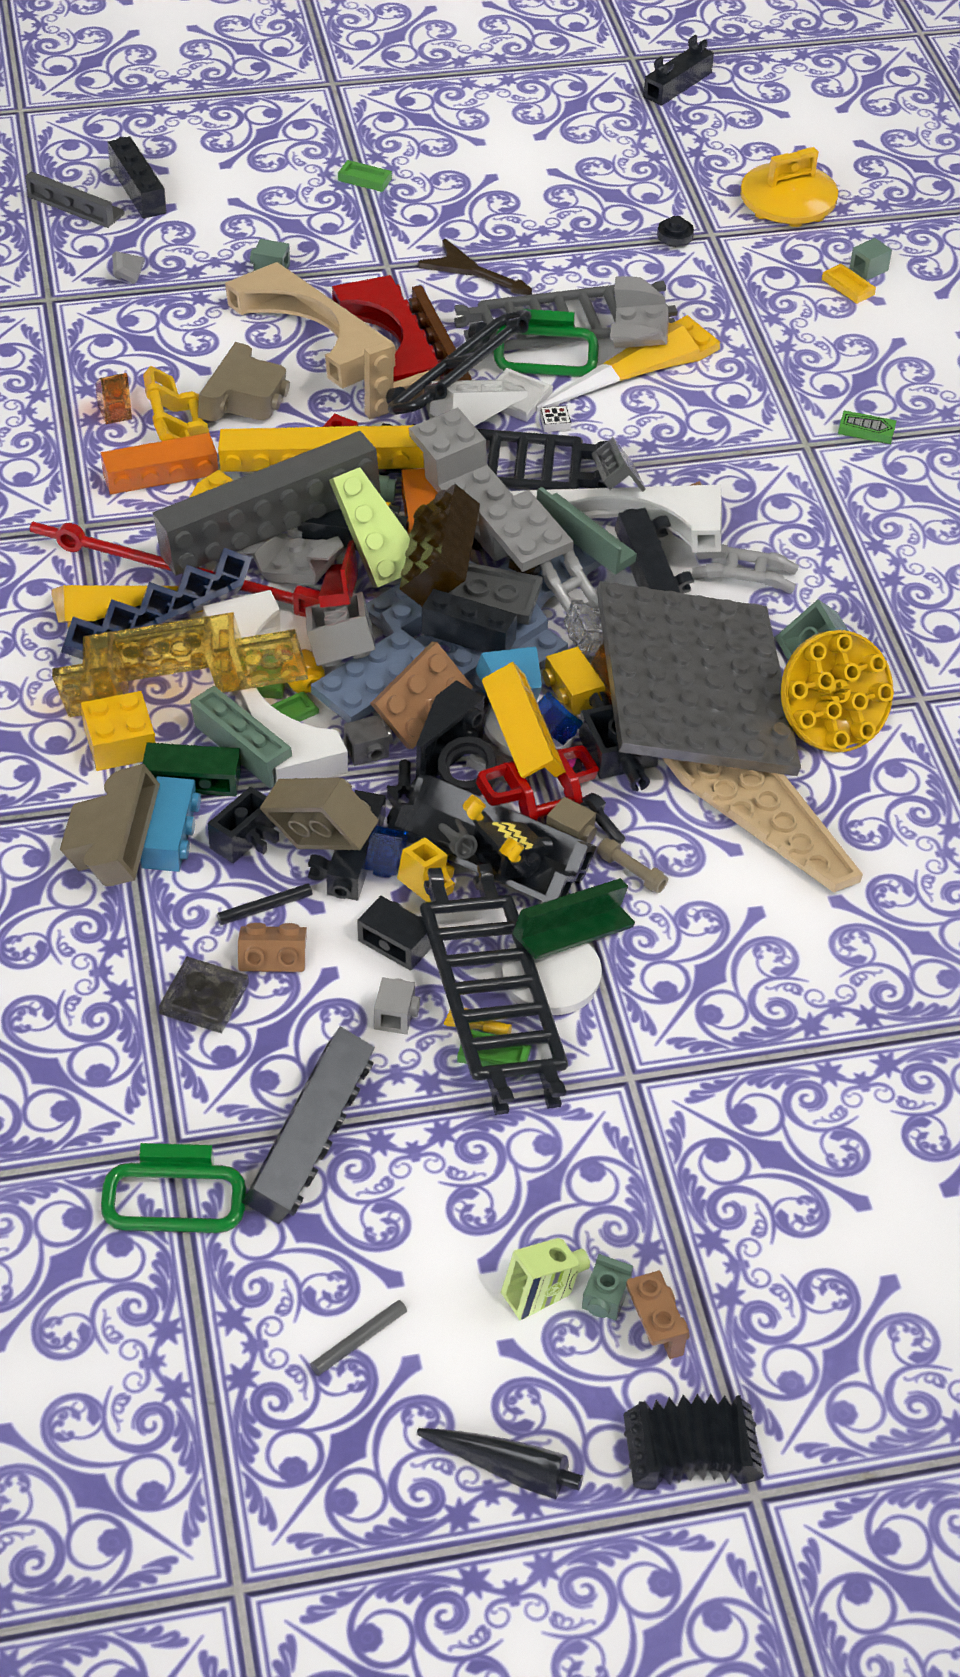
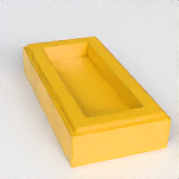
(848, 283)

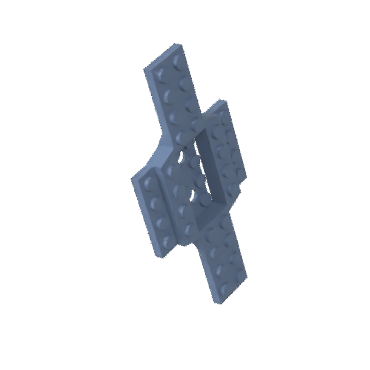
(361, 680)

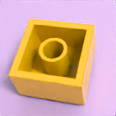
(117, 729)

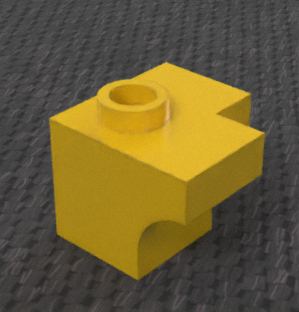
(415, 863)

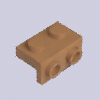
(272, 948)
(658, 1312)

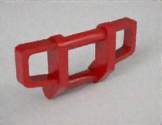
(522, 791)

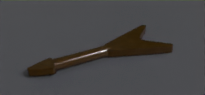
(460, 263)

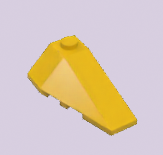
(92, 601)

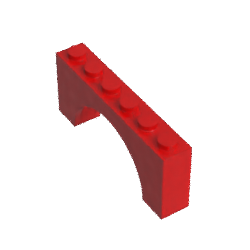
(382, 304)

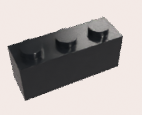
(468, 622)

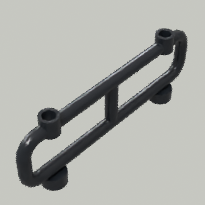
(398, 397)

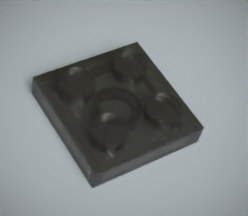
(203, 994)

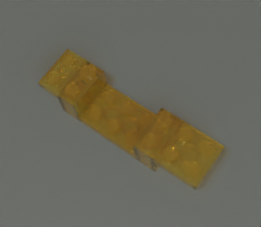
(179, 647)

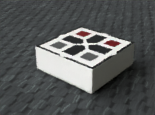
(555, 418)

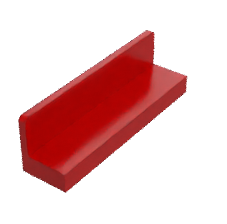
(340, 580)

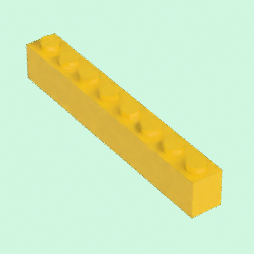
(261, 447)

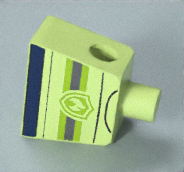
(542, 1276)

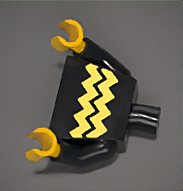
(506, 845)

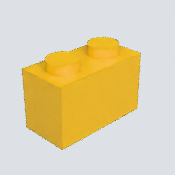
(572, 679)

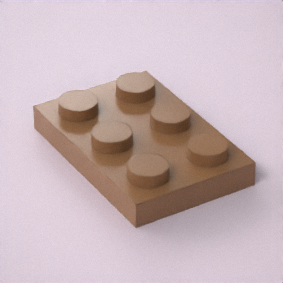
(411, 694)

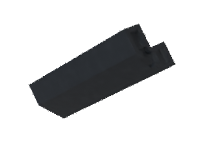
(440, 802)

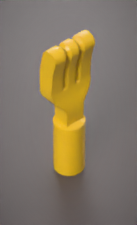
(491, 1026)

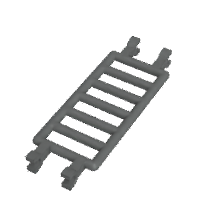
(483, 313)

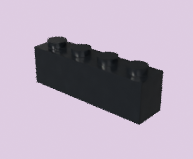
(137, 177)

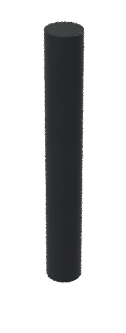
(264, 904)

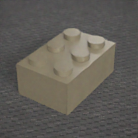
(319, 813)

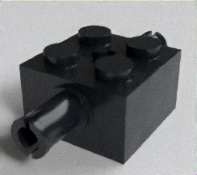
(600, 740)

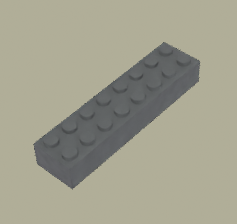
(260, 503)

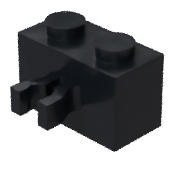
(241, 827)

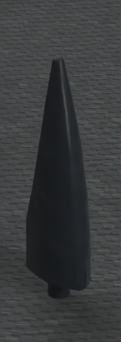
(514, 1461)

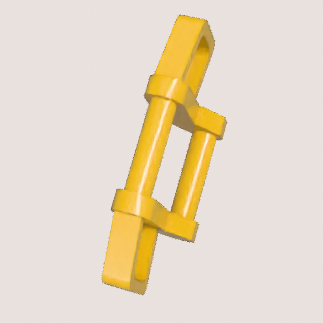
(168, 397)

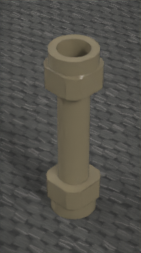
(611, 851)

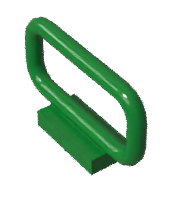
(558, 325)
(174, 1161)

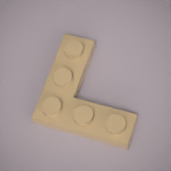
(379, 378)

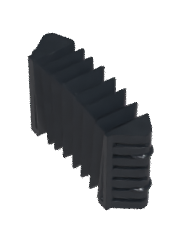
(692, 1440)

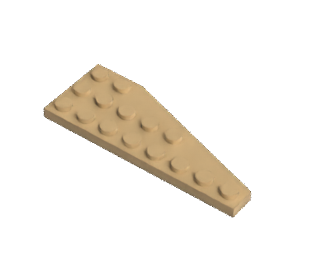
(774, 814)

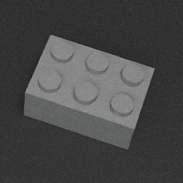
(340, 631)

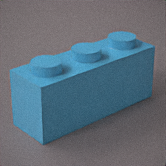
(171, 824)

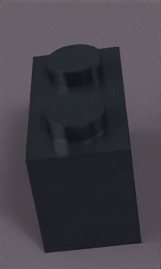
(394, 932)

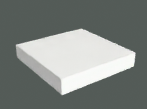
(537, 393)

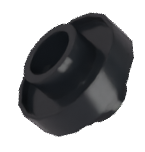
(675, 231)

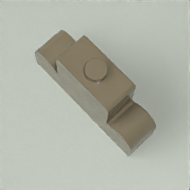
(112, 829)

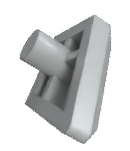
(127, 266)

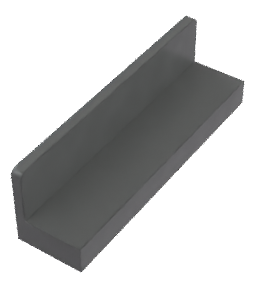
(72, 200)
(615, 465)

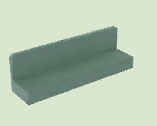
(587, 533)
(235, 728)

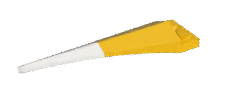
(685, 344)

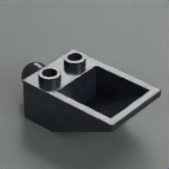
(453, 714)

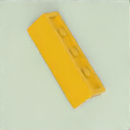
(522, 721)

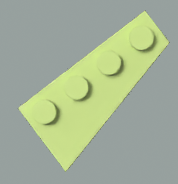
(373, 527)

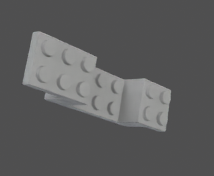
(505, 523)

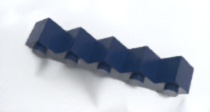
(166, 605)

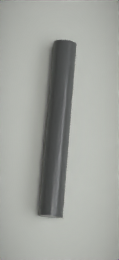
(358, 1337)

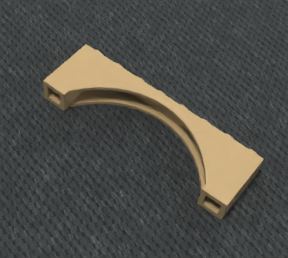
(281, 291)

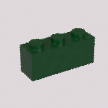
(212, 768)

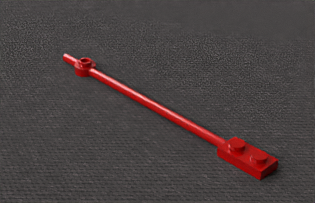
(72, 539)

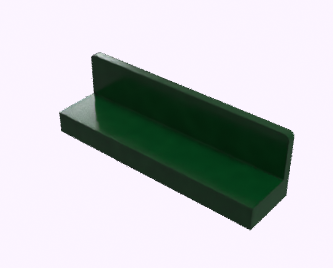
(573, 919)

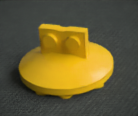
(790, 189)
(837, 691)

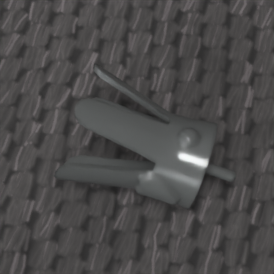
(461, 843)

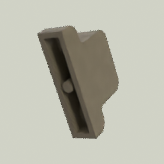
(243, 387)

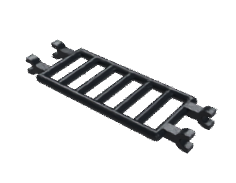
(576, 477)
(493, 1074)

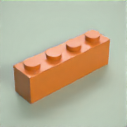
(159, 463)
(415, 492)

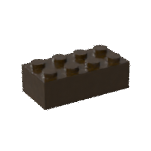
(440, 544)

